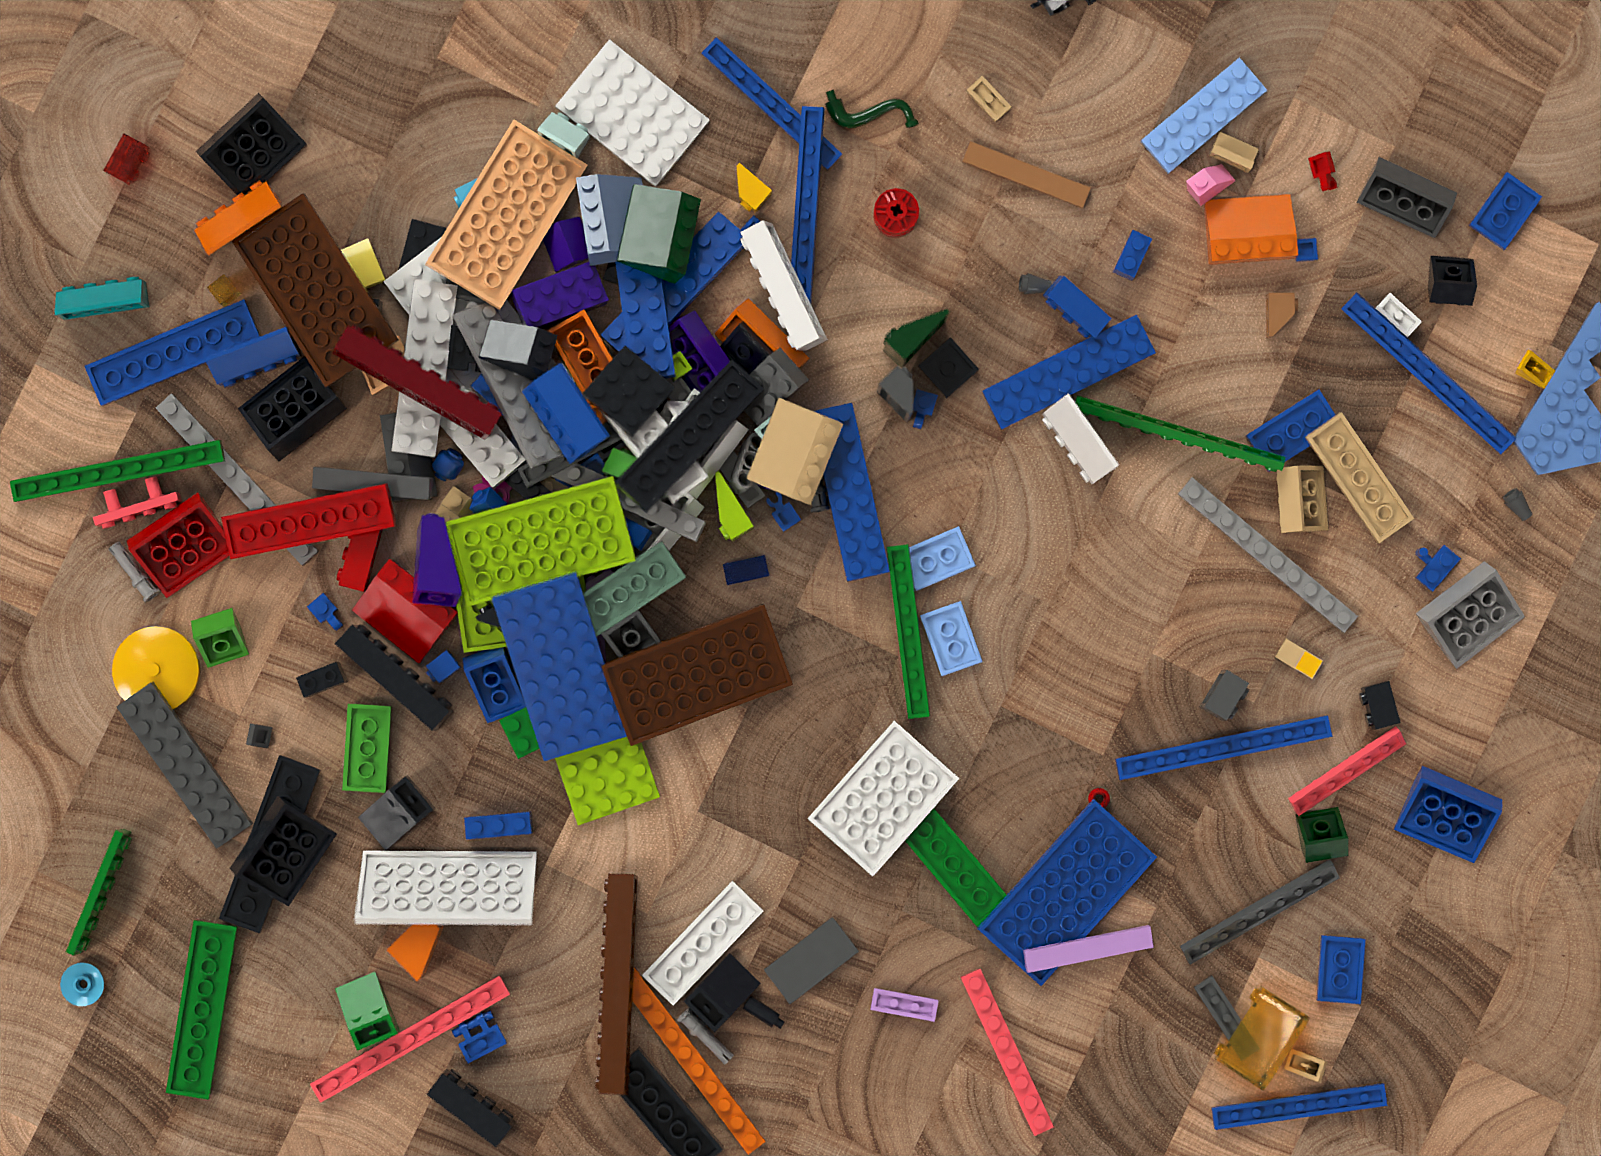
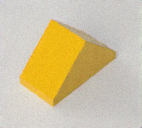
(1535, 370)

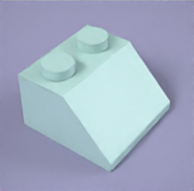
(564, 134)

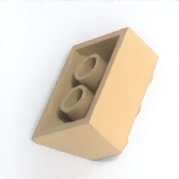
(1302, 499)

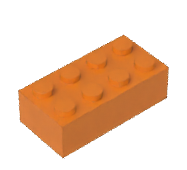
(581, 349)

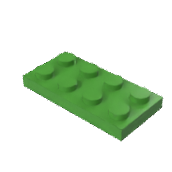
(367, 748)

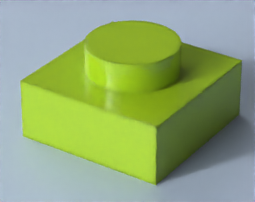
(681, 366)

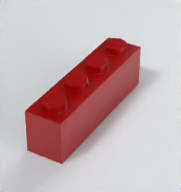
(359, 560)

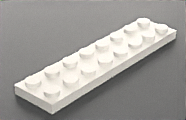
(428, 343)

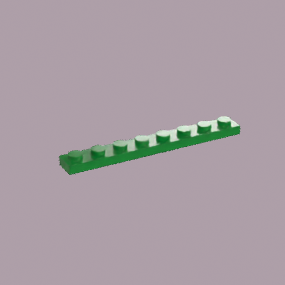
(908, 631)

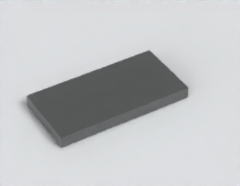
(811, 960)

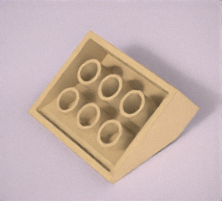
(794, 451)

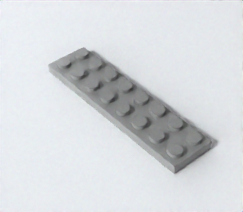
(507, 390)

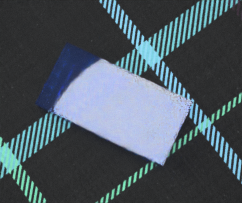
(746, 570)

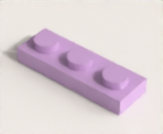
(904, 1004)

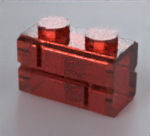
(127, 159)

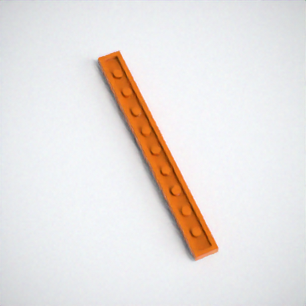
(695, 1065)

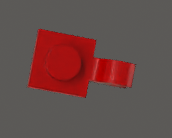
(1321, 168)

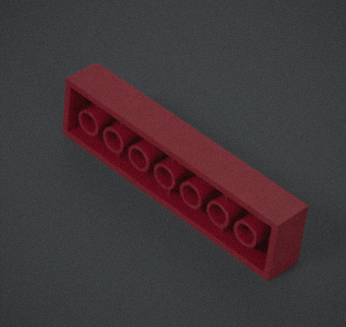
(417, 383)

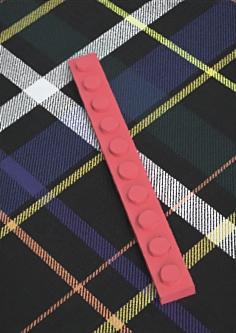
(410, 1039)

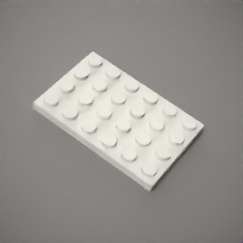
(632, 113)
(883, 798)

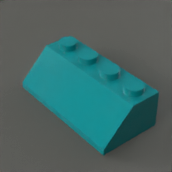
(101, 299)

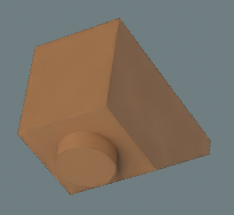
(1279, 310)

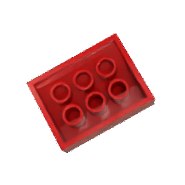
(180, 545)
(406, 624)

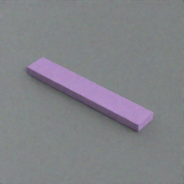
(1088, 948)

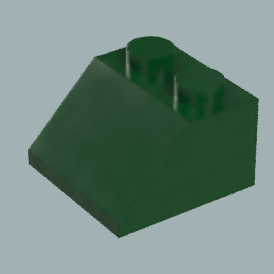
(1322, 835)

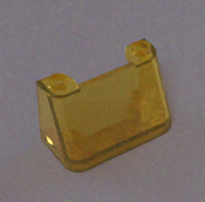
(1262, 1038)

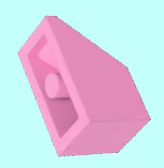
(1209, 183)

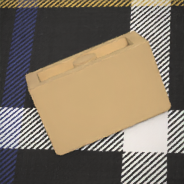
(1234, 152)

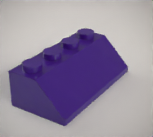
(699, 349)

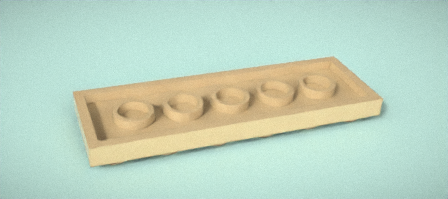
(1359, 477)

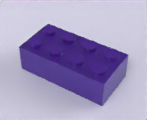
(559, 296)

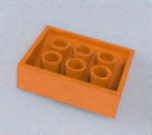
(237, 217)
(1250, 229)

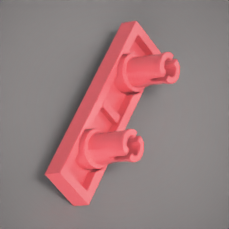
(127, 514)

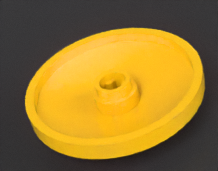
(157, 657)

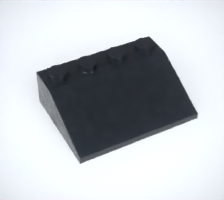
(251, 146)
(291, 409)
(282, 851)

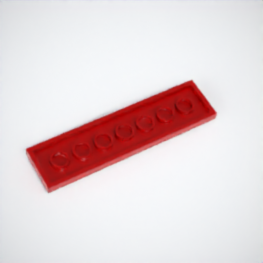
(309, 521)

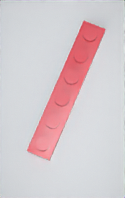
(1347, 771)

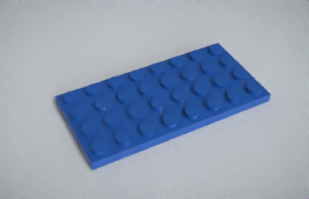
(558, 666)
(1068, 887)

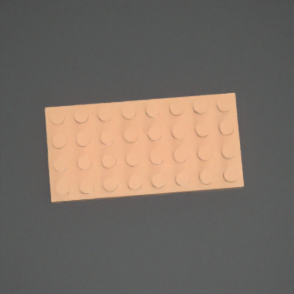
(506, 214)

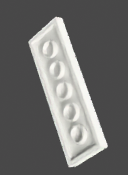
(644, 437)
(493, 457)
(702, 943)

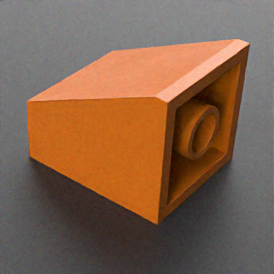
(416, 948)

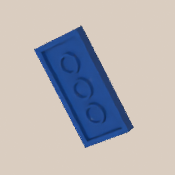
(1287, 431)

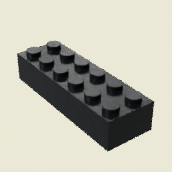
(394, 677)
(666, 1111)

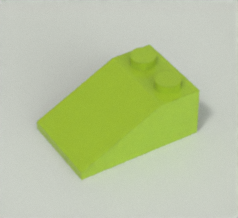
(731, 514)

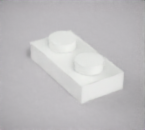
(1398, 315)

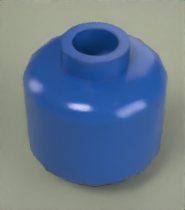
(448, 464)

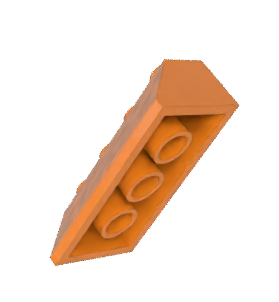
(763, 328)

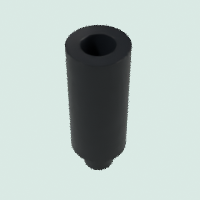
(763, 1012)

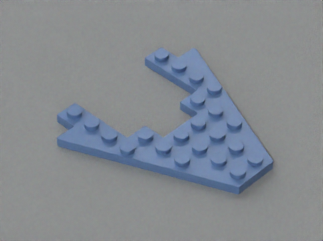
(1564, 422)

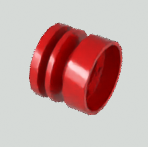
(898, 225)

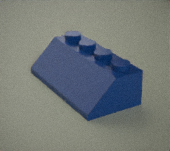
(253, 357)
(565, 413)

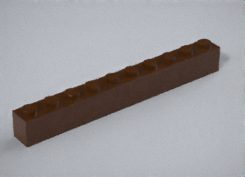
(617, 984)

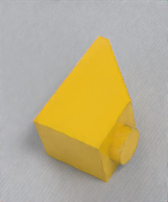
(751, 190)

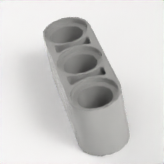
(741, 469)

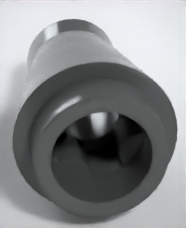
(1032, 284)
(1517, 503)

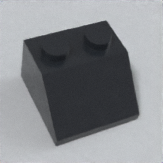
(1452, 280)

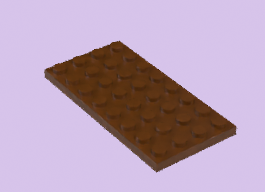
(311, 285)
(696, 674)

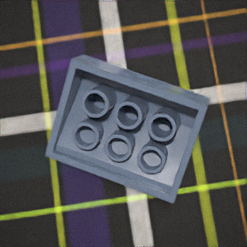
(603, 211)

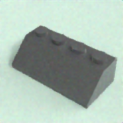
(1407, 197)
(898, 391)
(404, 463)

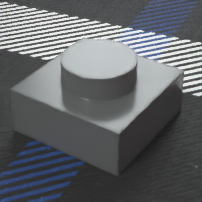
(259, 735)

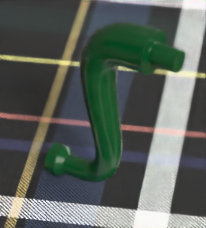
(842, 118)

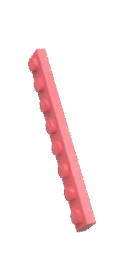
(1007, 1052)

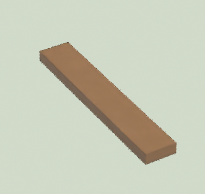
(1026, 174)

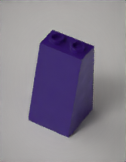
(435, 568)

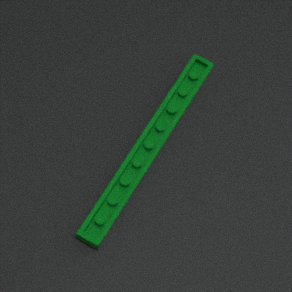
(1186, 435)
(117, 471)

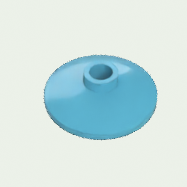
(71, 987)

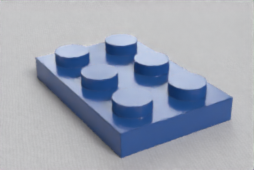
(1505, 211)
(1340, 969)

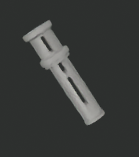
(139, 579)
(698, 1029)

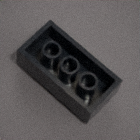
(471, 1107)

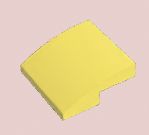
(364, 262)

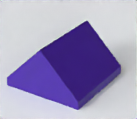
(566, 243)

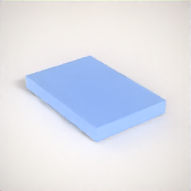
(940, 558)
(951, 638)

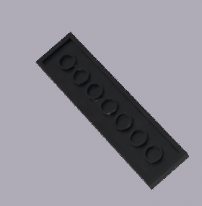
(689, 436)
(294, 783)

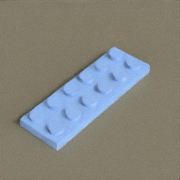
(1203, 115)

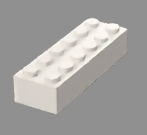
(783, 286)

